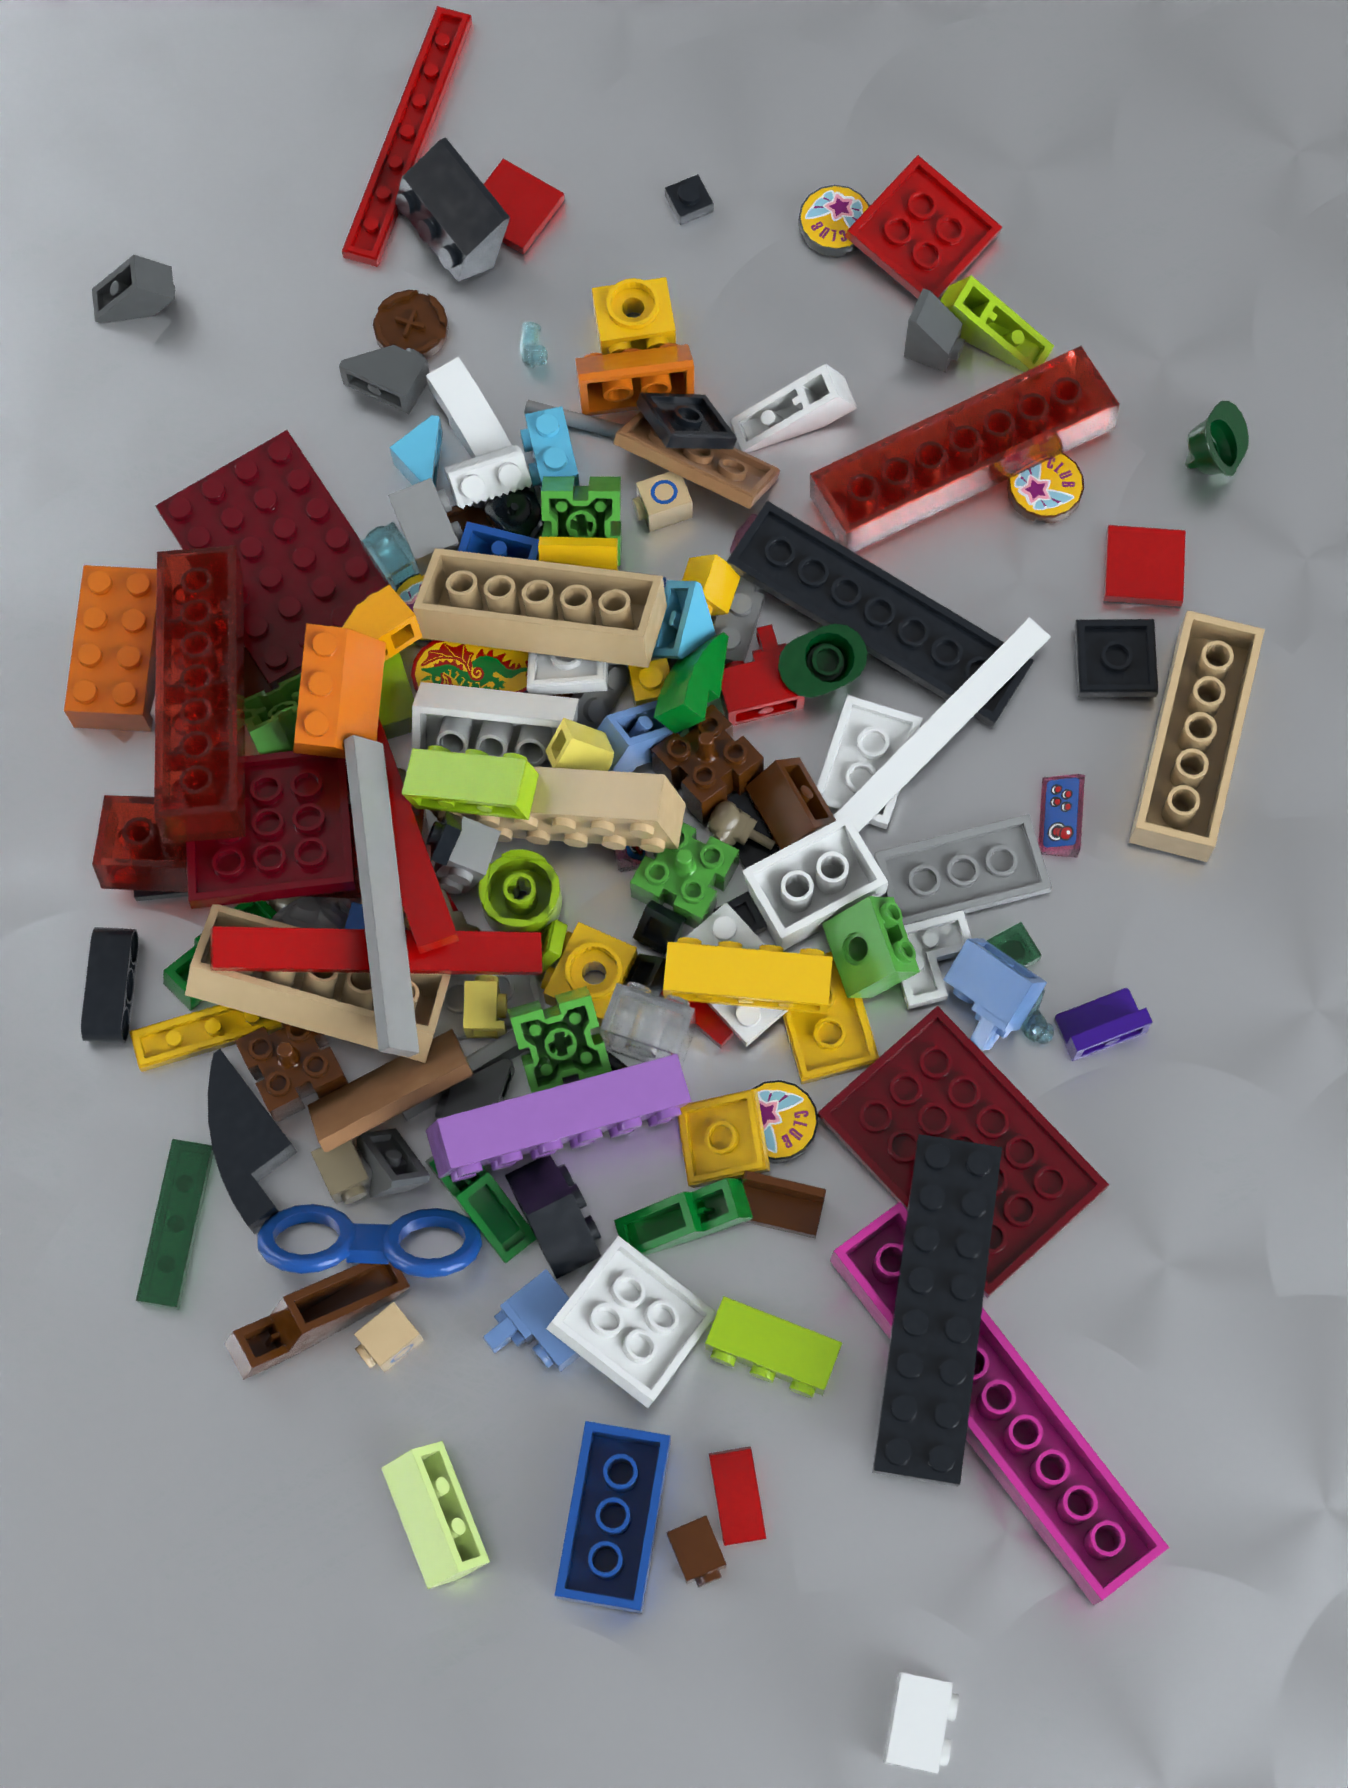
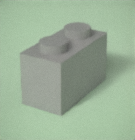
(425, 521)
(469, 858)

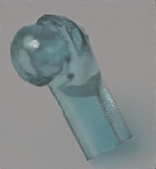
(529, 348)
(1036, 1026)

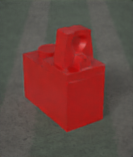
(755, 688)

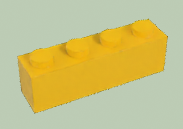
(748, 976)

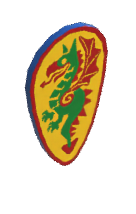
(470, 666)

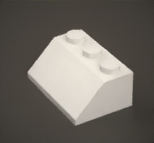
(813, 881)

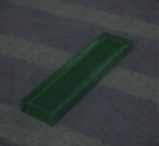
(175, 1224)

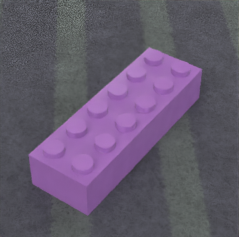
(558, 1115)

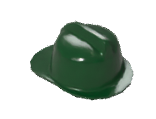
(1218, 441)
(822, 660)

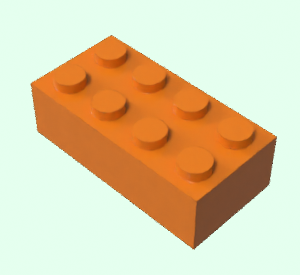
(114, 650)

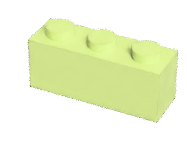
(435, 1514)

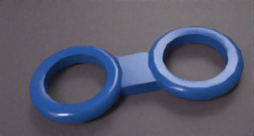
(369, 1241)

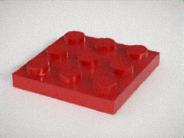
(923, 230)

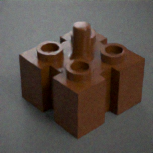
(707, 763)
(290, 1067)

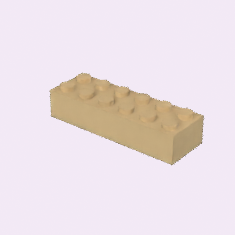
(541, 607)
(1197, 736)
(596, 809)
(315, 1001)

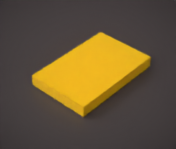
(831, 1041)

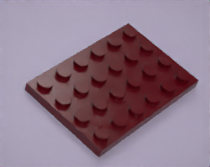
(291, 543)
(949, 1089)

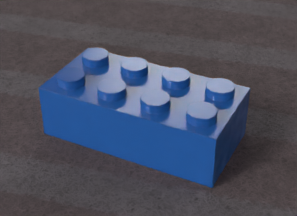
(613, 1517)

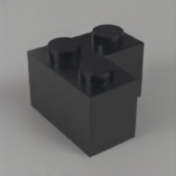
(554, 1214)

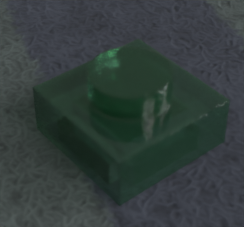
(1017, 945)

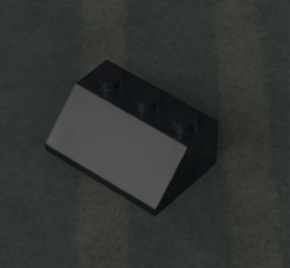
(453, 211)

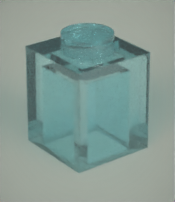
(390, 554)

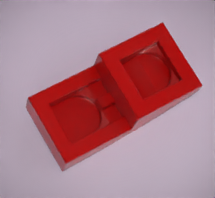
(737, 1496)

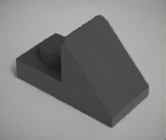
(392, 1162)

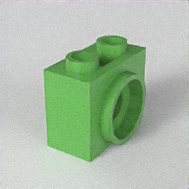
(871, 947)

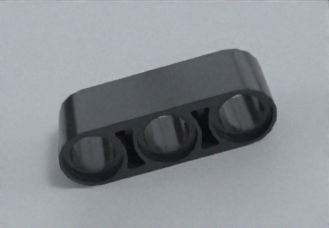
(109, 985)

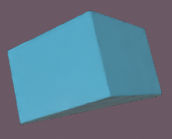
(419, 451)
(685, 622)

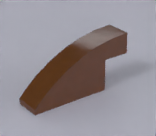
(313, 1315)

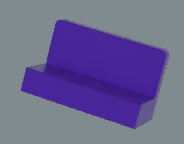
(1101, 1023)

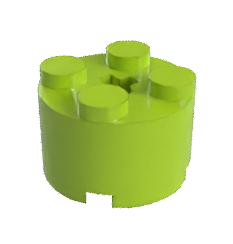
(517, 872)

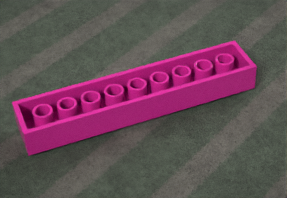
(1022, 1435)

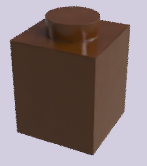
(697, 1552)

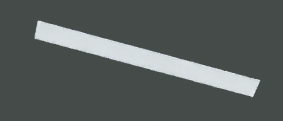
(943, 724)

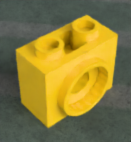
(633, 295)
(584, 952)

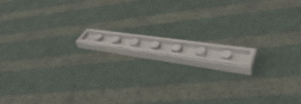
(381, 897)

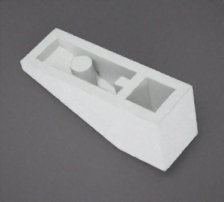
(795, 410)

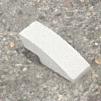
(466, 409)

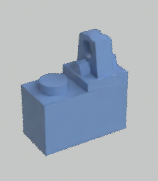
(633, 735)
(997, 985)
(526, 1319)

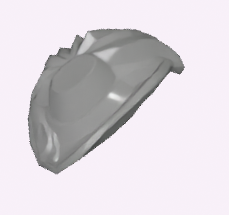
(312, 913)

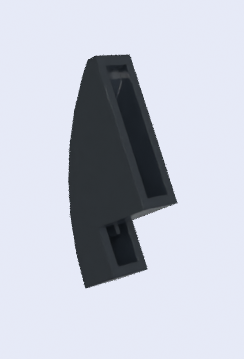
(243, 1141)

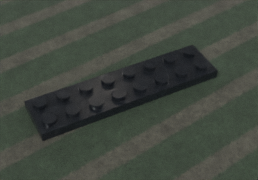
(889, 615)
(937, 1311)

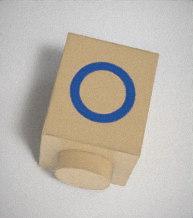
(662, 501)
(387, 1338)

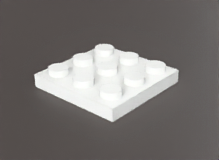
(632, 1321)

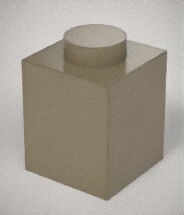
(343, 1172)

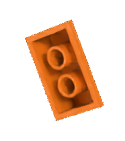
(614, 380)
(338, 689)

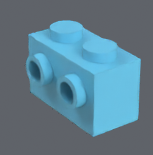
(550, 445)

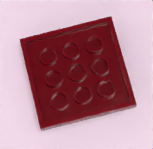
(293, 840)

